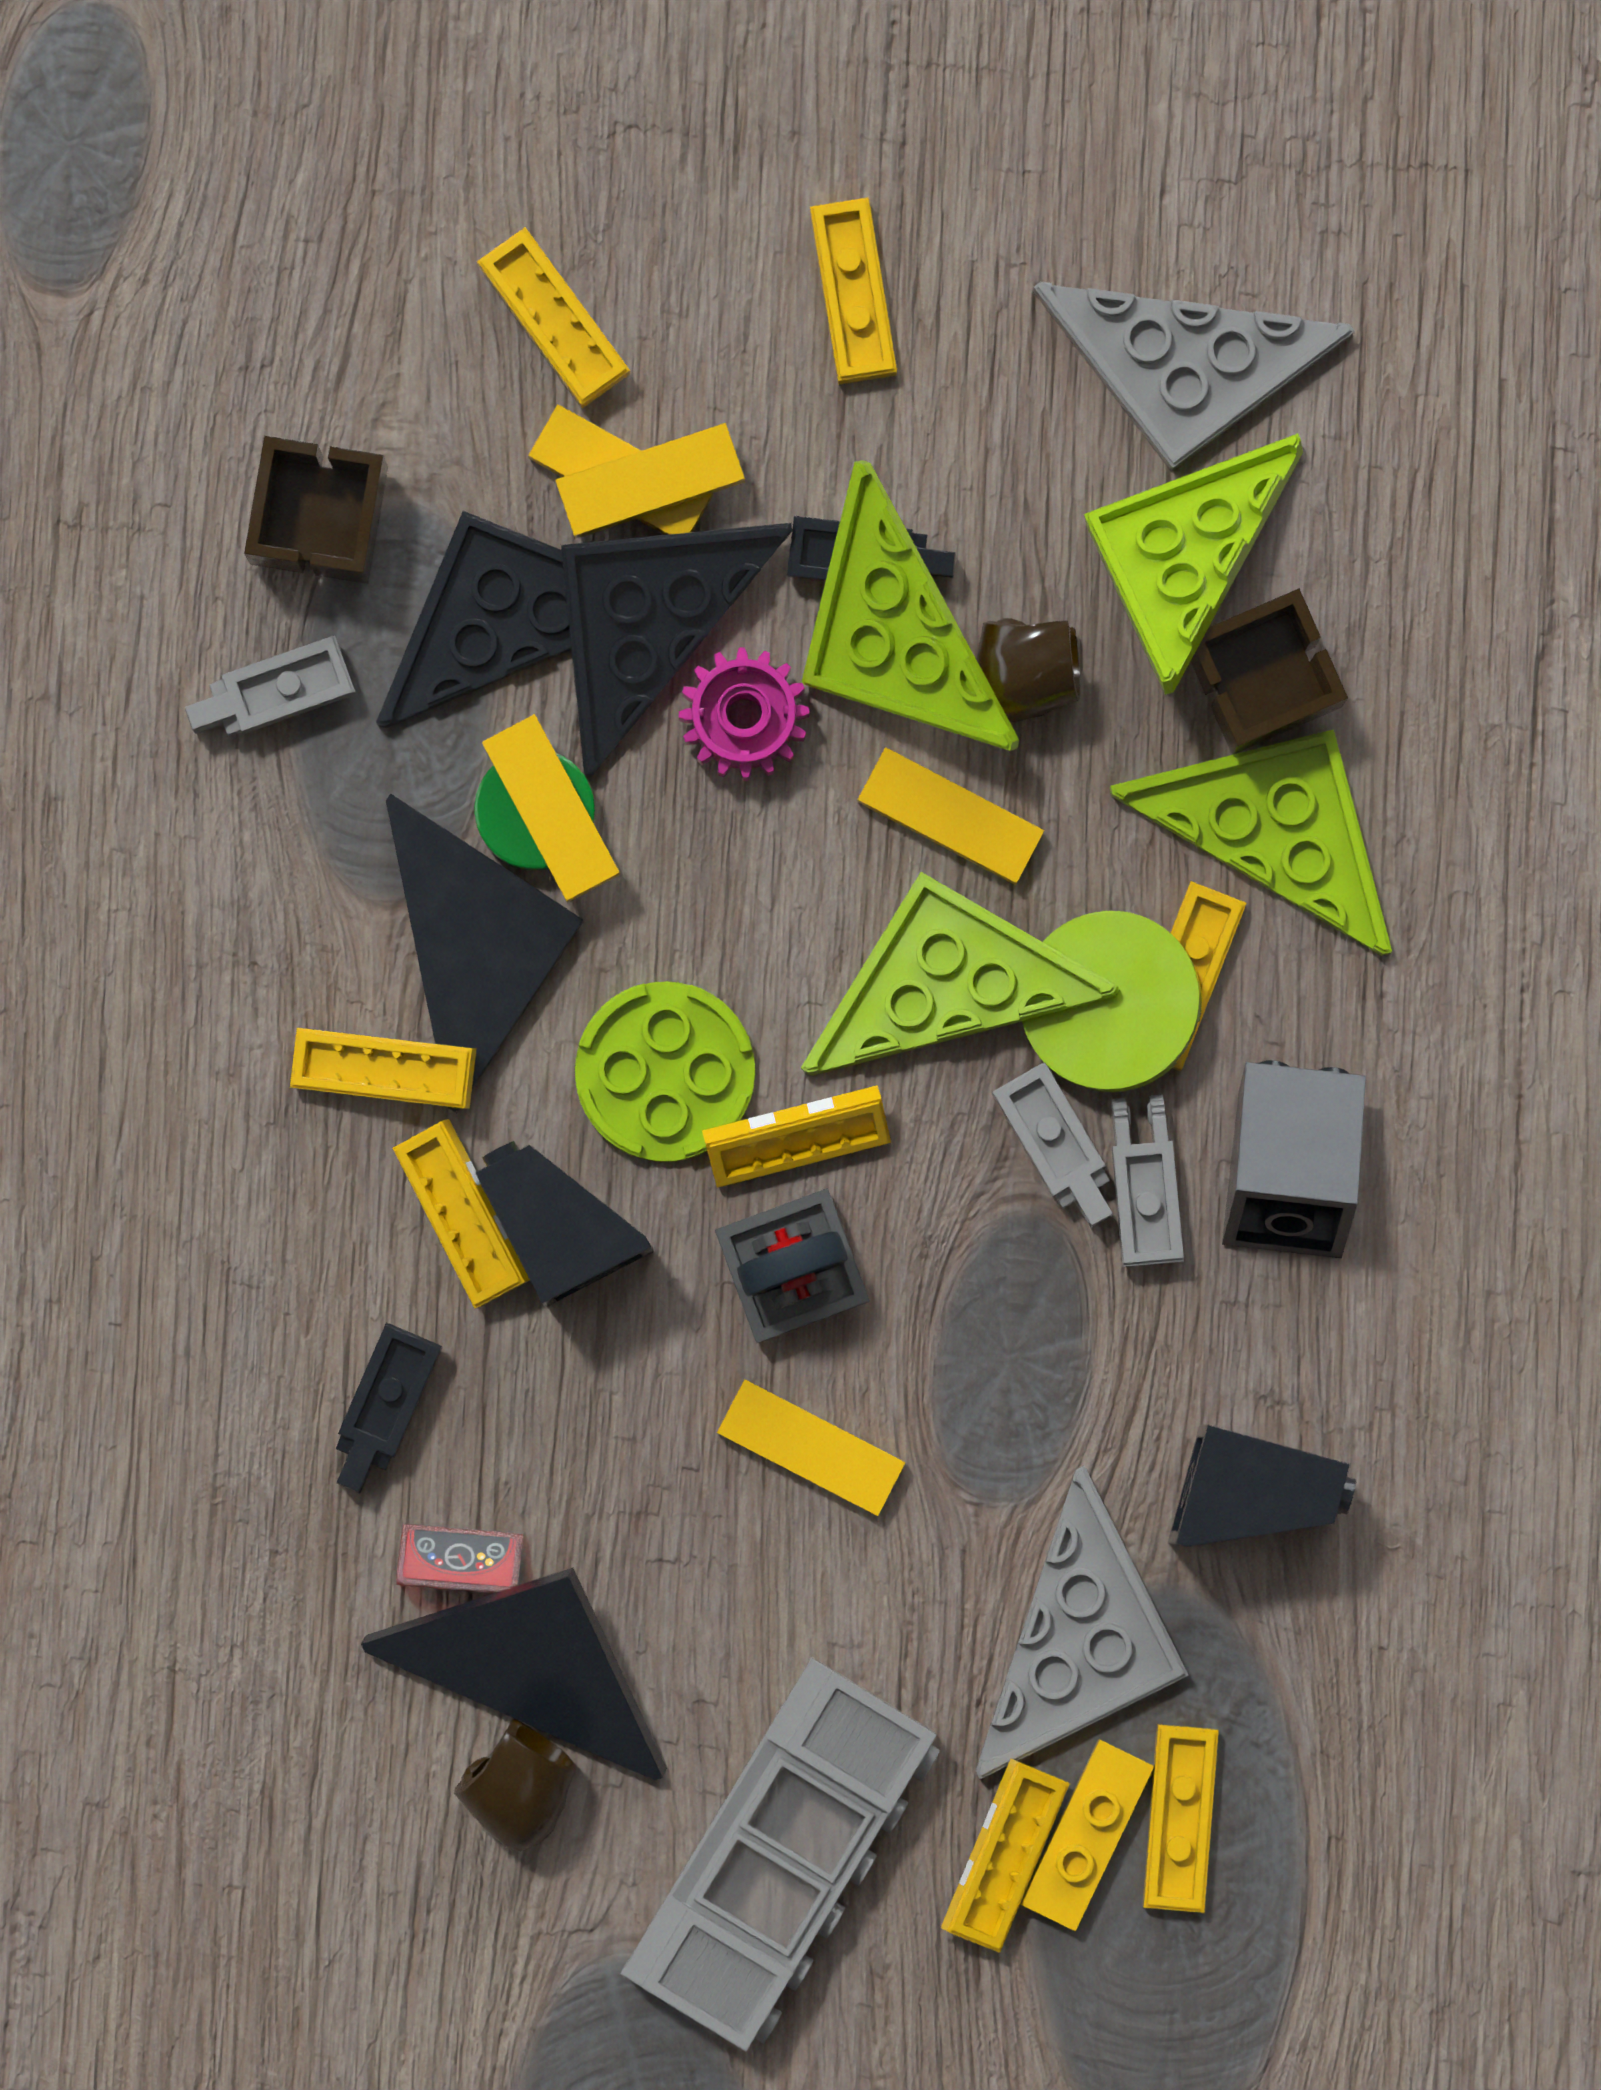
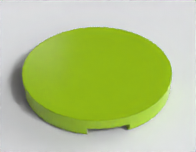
(1140, 1030)
(663, 1069)

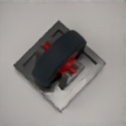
(792, 1265)

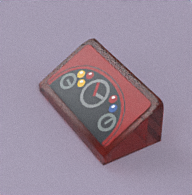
(459, 1558)

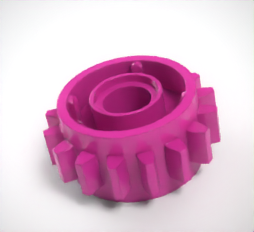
(744, 681)

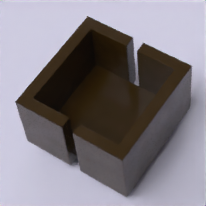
(316, 510)
(1264, 672)

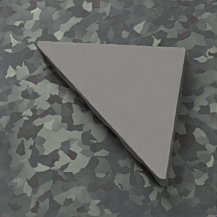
(1186, 365)
(1086, 1639)

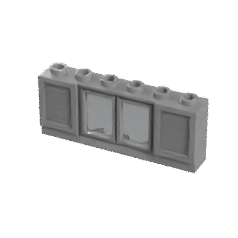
(781, 1855)

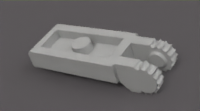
(1146, 1189)

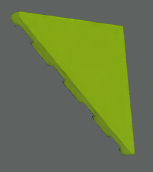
(1183, 546)
(888, 631)
(1279, 820)
(946, 975)

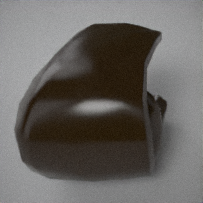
(1030, 666)
(518, 1787)

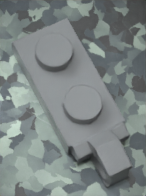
(274, 689)
(1055, 1141)

